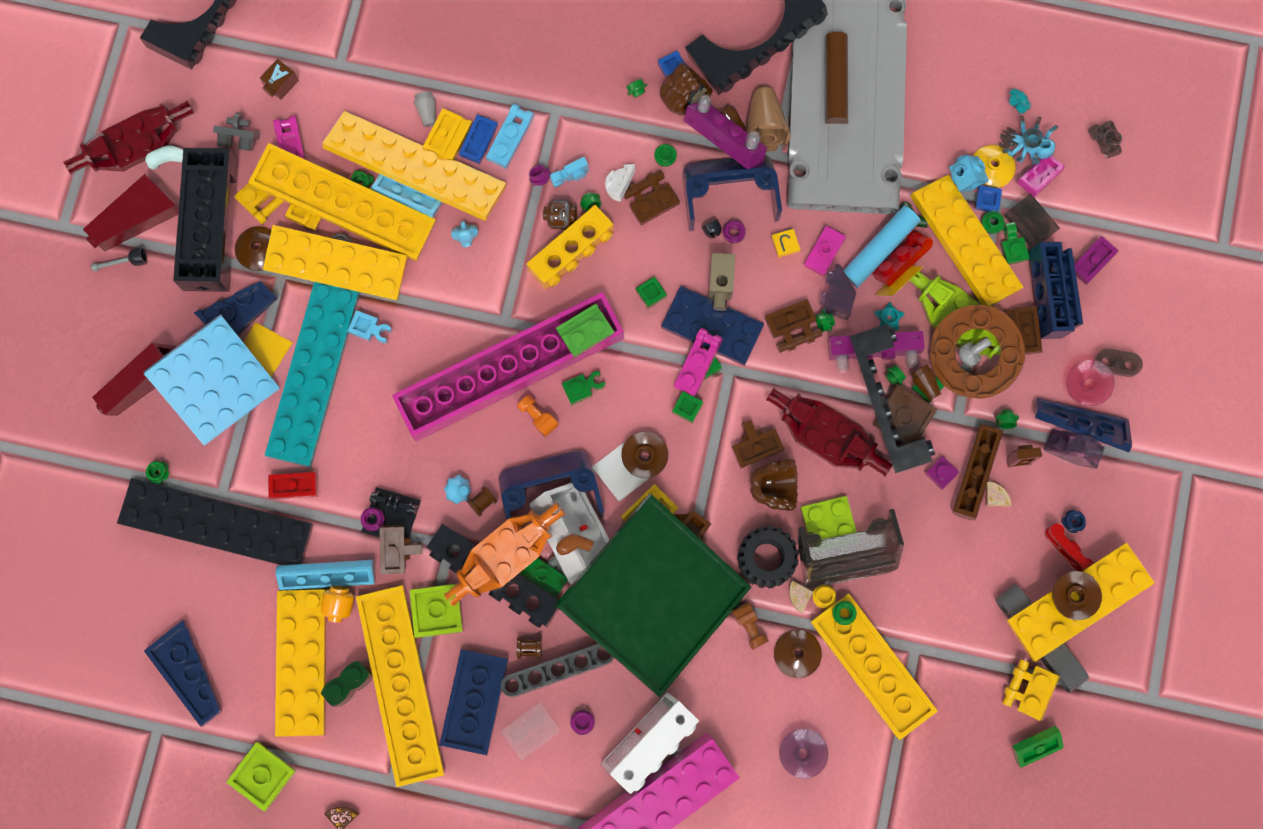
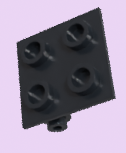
(396, 509)

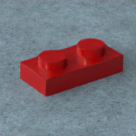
(292, 485)

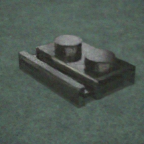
(1032, 221)

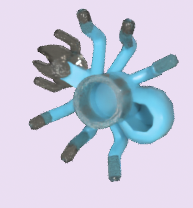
(1031, 141)

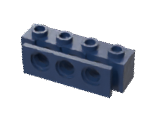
(1045, 282)

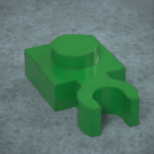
(579, 389)

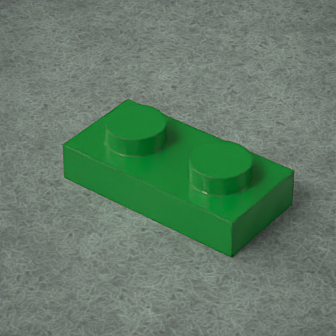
(1038, 746)

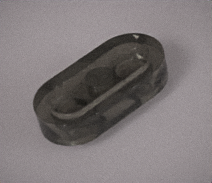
(1117, 362)

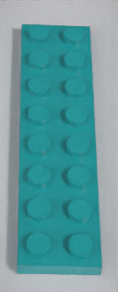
(312, 375)

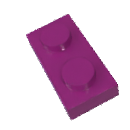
(1094, 259)

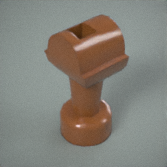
(746, 617)

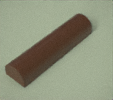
(836, 78)
(977, 472)

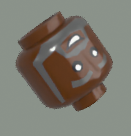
(560, 214)

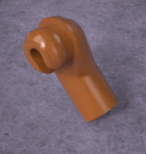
(572, 543)

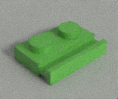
(585, 330)

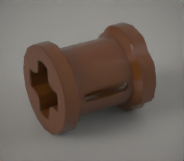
(481, 501)
(529, 648)

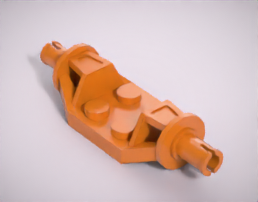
(504, 553)

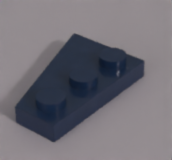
(240, 308)

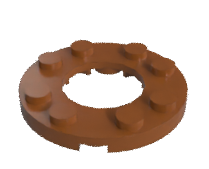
(944, 357)

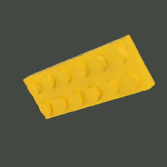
(966, 241)
(335, 262)
(1043, 628)
(300, 664)
(875, 670)

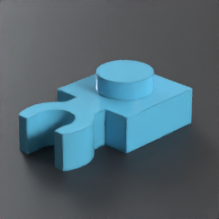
(572, 171)
(366, 326)

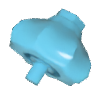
(464, 233)
(457, 489)

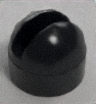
(712, 229)

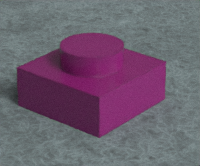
(942, 473)

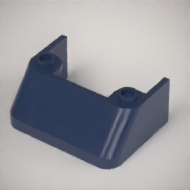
(699, 175)
(569, 465)

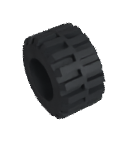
(773, 537)

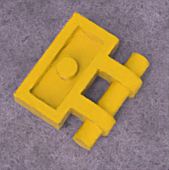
(1038, 692)

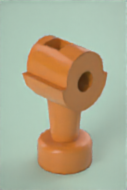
(542, 421)

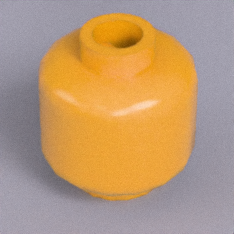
(337, 603)

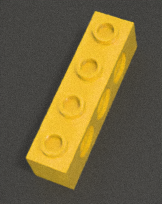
(592, 220)

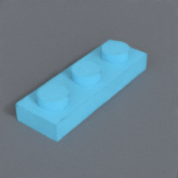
(406, 196)

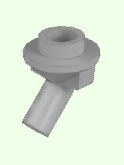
(970, 354)

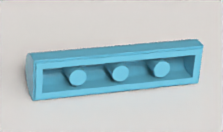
(881, 246)
(325, 574)

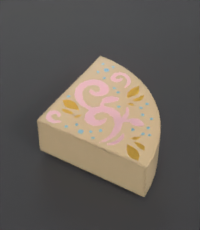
(997, 495)
(799, 596)

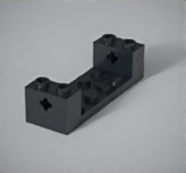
(203, 219)
(907, 454)

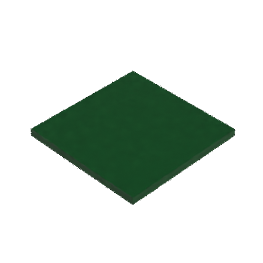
(653, 595)

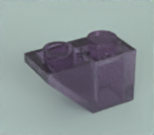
(840, 294)
(1075, 448)

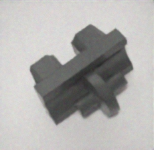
(226, 134)

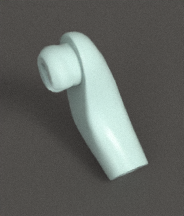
(163, 155)

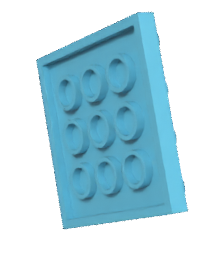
(211, 380)

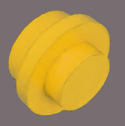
(824, 596)

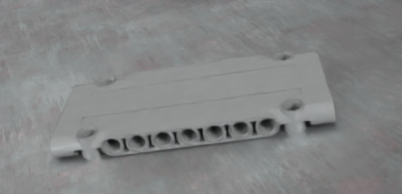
(849, 161)

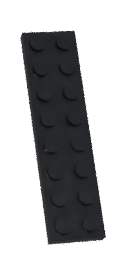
(214, 523)

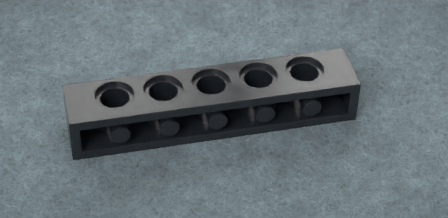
(543, 615)

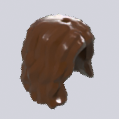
(678, 86)
(776, 485)

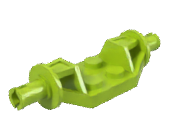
(950, 299)

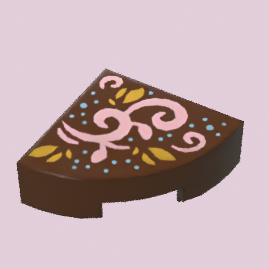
(341, 816)

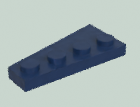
(1101, 426)
(183, 670)

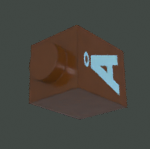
(278, 79)

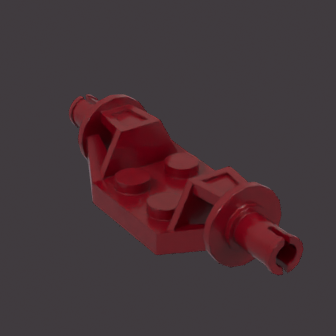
(129, 140)
(828, 433)

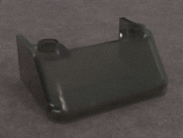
(851, 555)

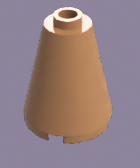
(768, 119)

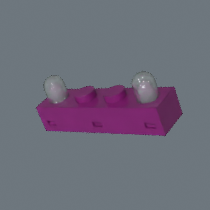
(724, 133)
(907, 344)

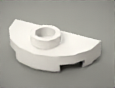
(618, 181)

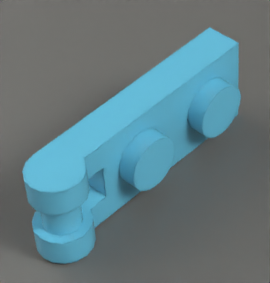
(509, 136)

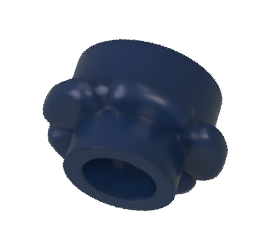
(1074, 515)

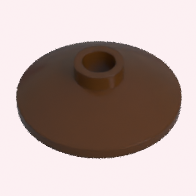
(252, 258)
(644, 443)
(1087, 590)
(788, 662)

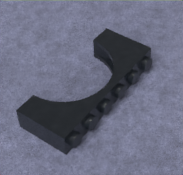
(187, 40)
(726, 67)

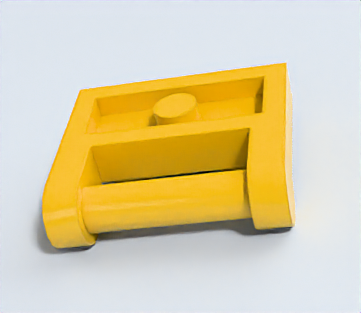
(253, 198)

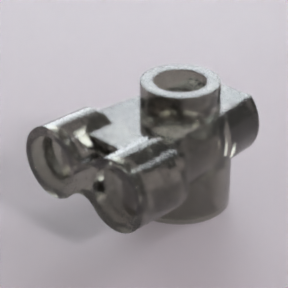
(1107, 138)

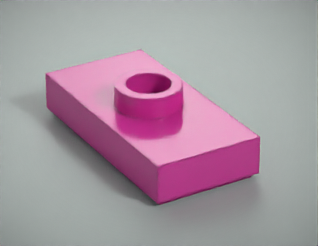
(1040, 175)
(824, 251)

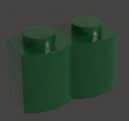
(341, 689)

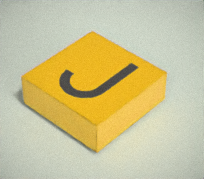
(785, 243)

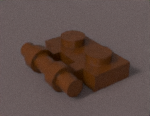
(654, 203)
(790, 319)

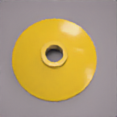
(1000, 175)

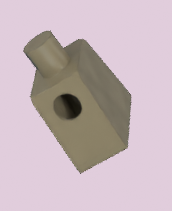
(721, 273)

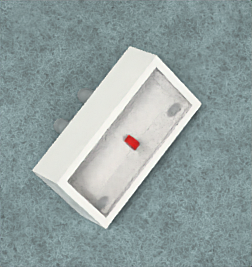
(578, 520)
(650, 743)

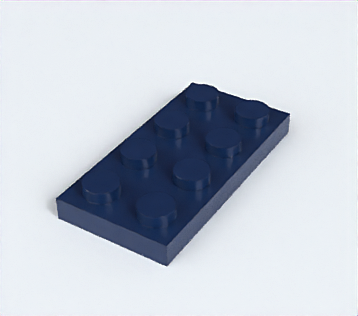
(693, 311)
(473, 702)

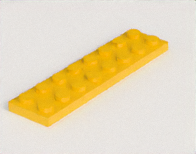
(414, 166)
(342, 202)
(400, 686)

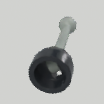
(136, 256)

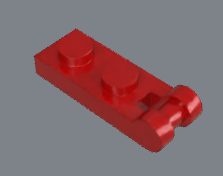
(903, 258)
(1068, 549)

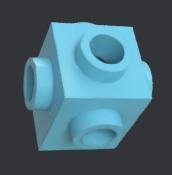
(968, 173)

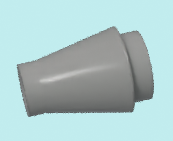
(426, 108)

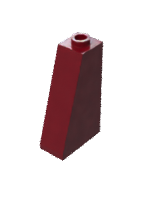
(130, 214)
(130, 382)

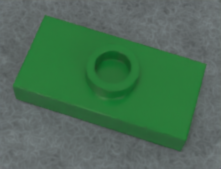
(545, 577)

